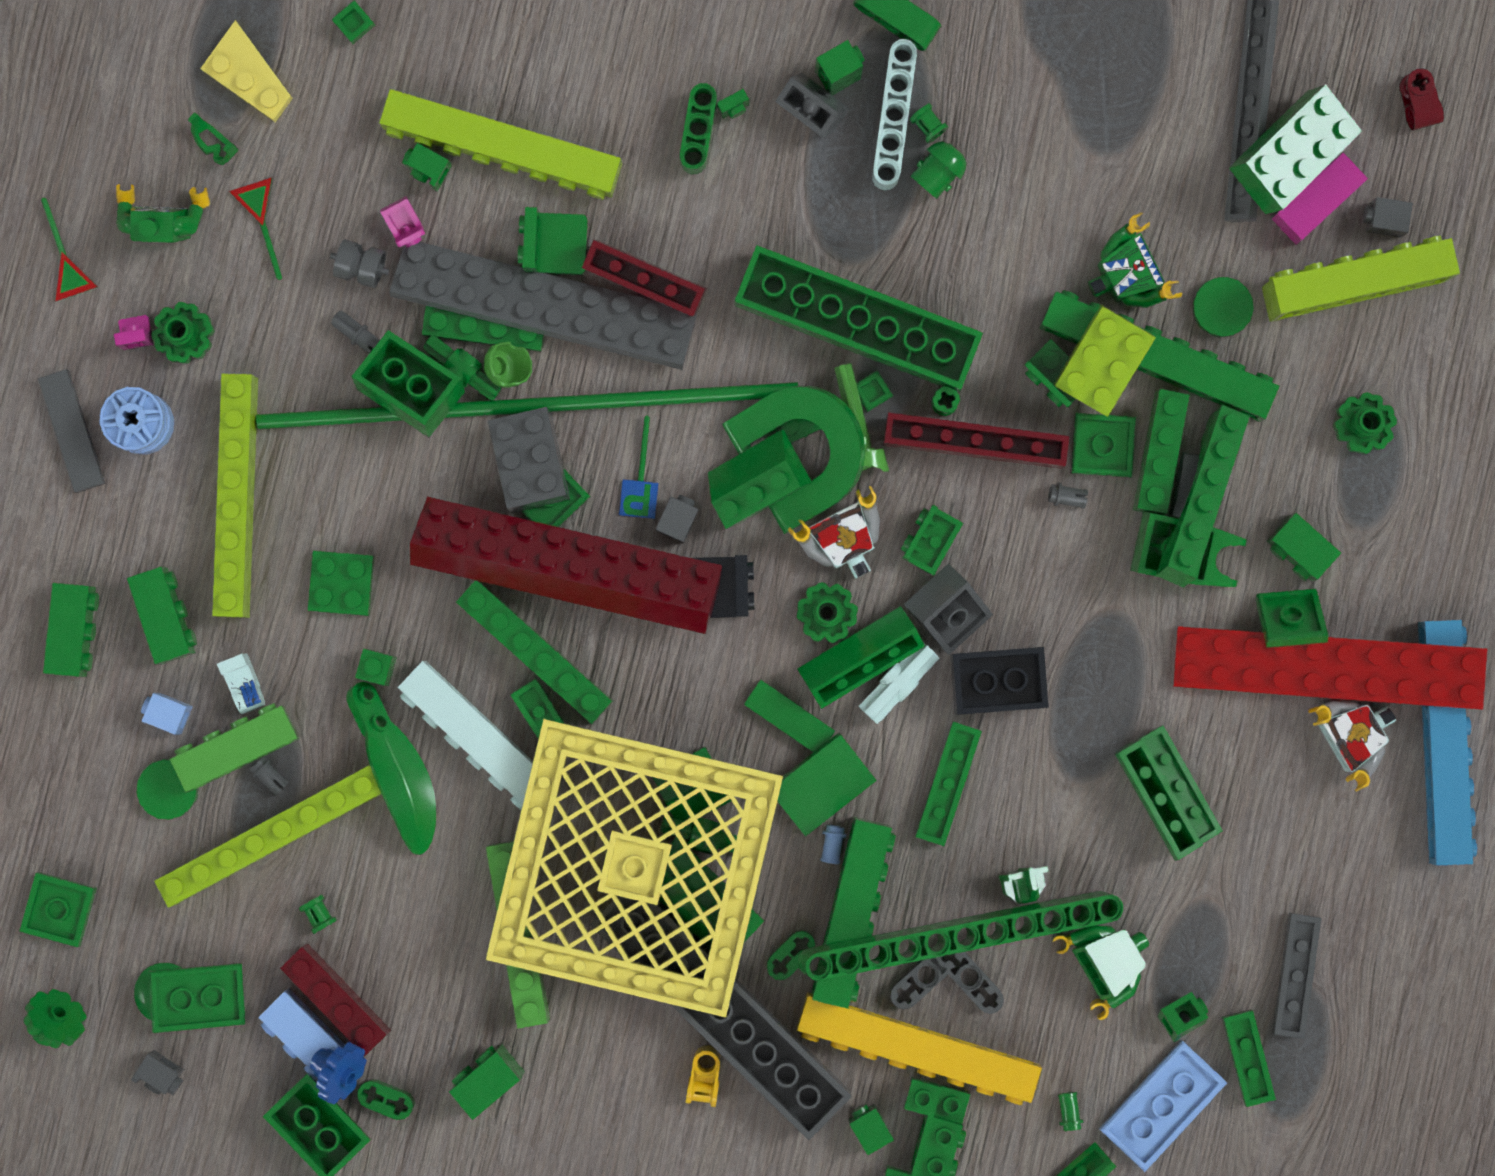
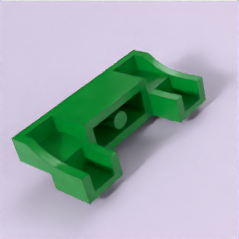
(940, 1130)

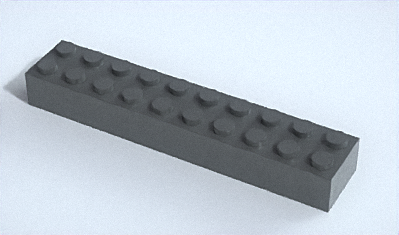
(747, 1035)

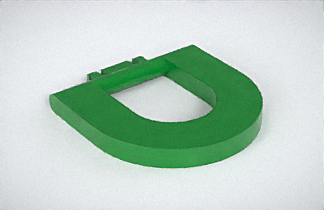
(841, 430)

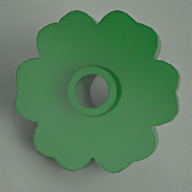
(192, 343)
(1351, 427)
(843, 612)
(54, 1018)

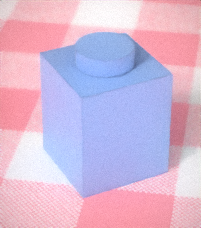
(166, 713)

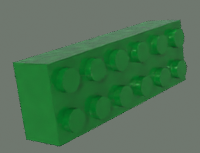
(854, 902)

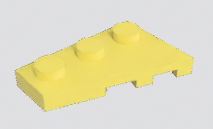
(245, 73)

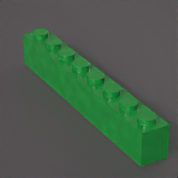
(1173, 361)

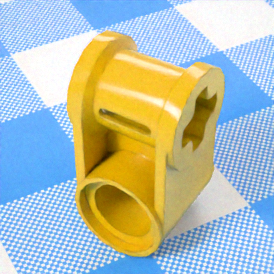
(703, 1081)

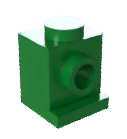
(427, 166)
(1188, 1004)

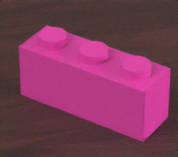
(1320, 198)

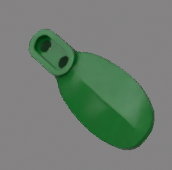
(396, 769)

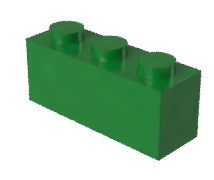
(162, 615)
(70, 630)

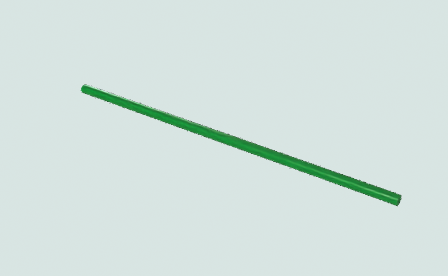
(516, 406)

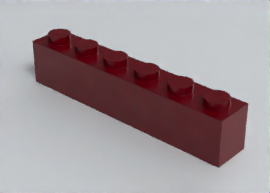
(976, 440)

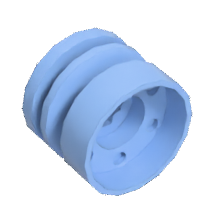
(154, 418)

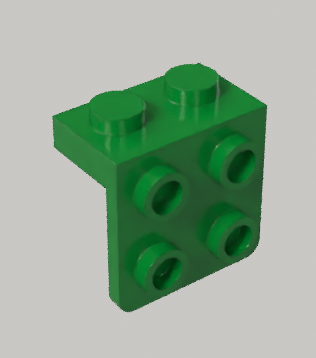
(552, 242)

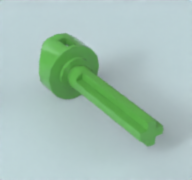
(851, 397)

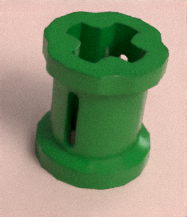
(928, 123)
(948, 392)
(317, 914)

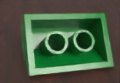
(756, 479)
(316, 1129)

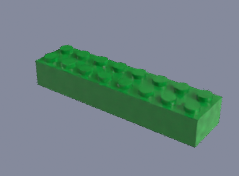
(857, 319)

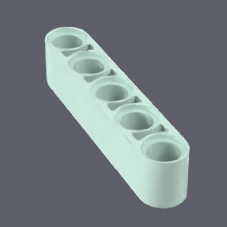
(901, 102)

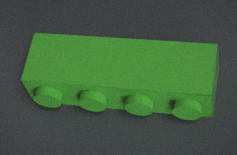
(234, 748)

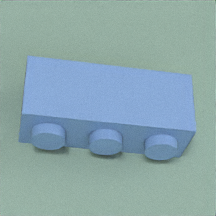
(298, 1028)

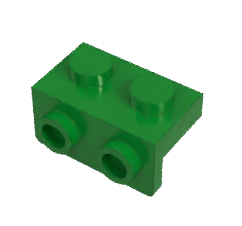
(931, 540)

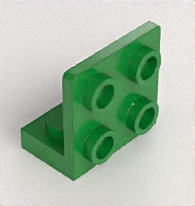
(1045, 368)

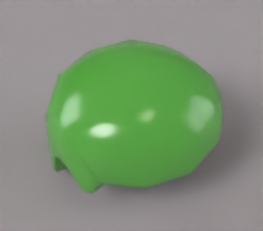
(507, 365)

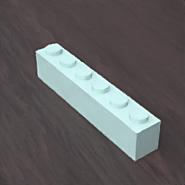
(469, 729)

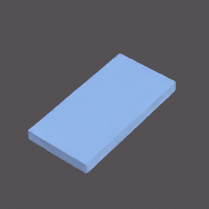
(1163, 1105)

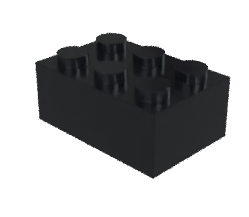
(999, 680)

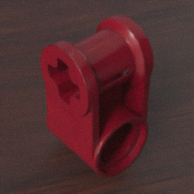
(1422, 103)

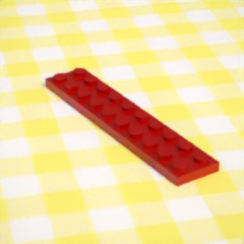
(1332, 669)

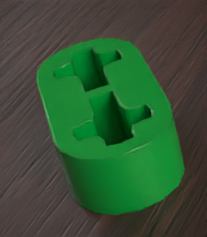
(784, 950)
(382, 1106)

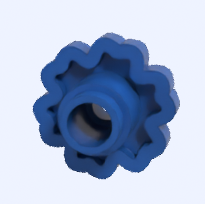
(338, 1071)

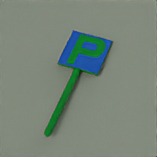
(640, 497)

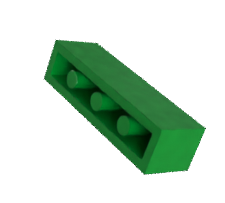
(1161, 452)
(861, 657)

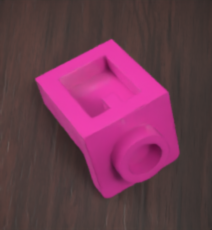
(134, 333)

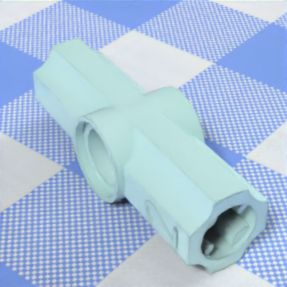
(898, 683)

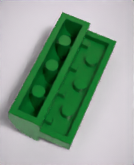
(1168, 792)
(705, 900)

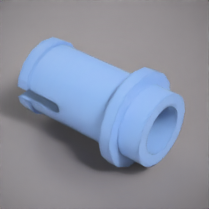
(832, 844)

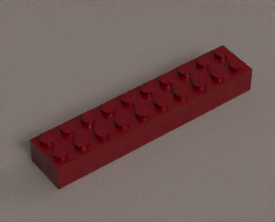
(565, 565)

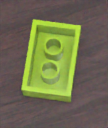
(1104, 360)

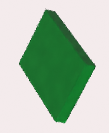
(823, 784)
(196, 997)

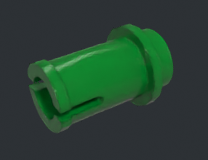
(1069, 1111)

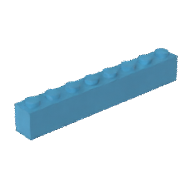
(1447, 765)

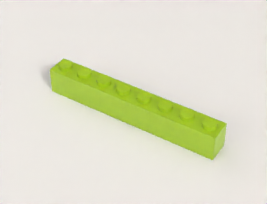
(500, 143)
(235, 496)
(268, 837)

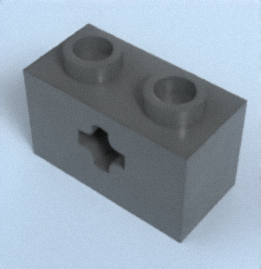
(812, 105)

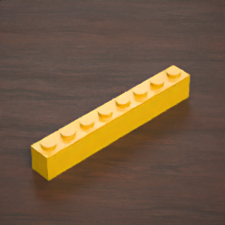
(920, 1048)

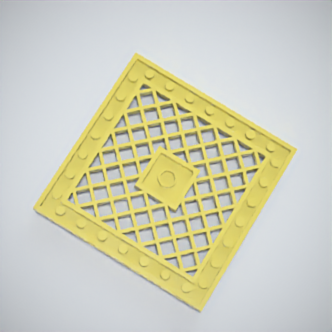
(634, 868)

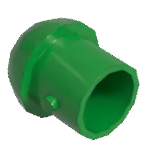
(940, 168)

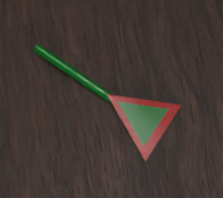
(255, 200)
(71, 278)

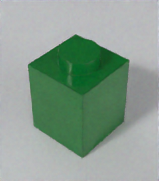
(376, 667)
(870, 1128)

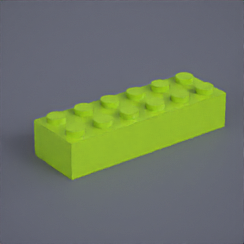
(1361, 279)

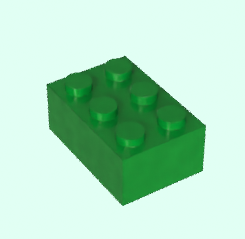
(408, 383)

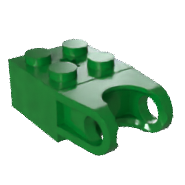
(1156, 532)

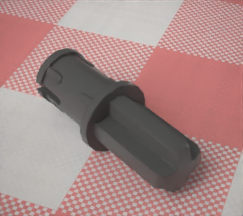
(354, 331)

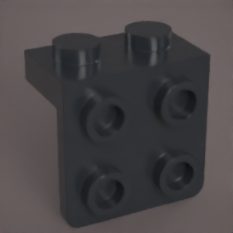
(733, 593)

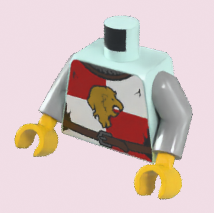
(843, 536)
(1355, 736)

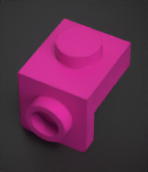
(403, 222)

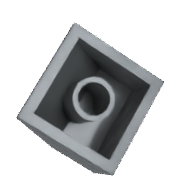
(948, 609)

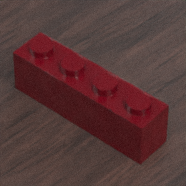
(644, 277)
(335, 998)

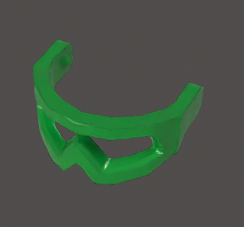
(200, 125)

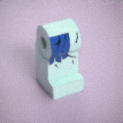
(242, 683)

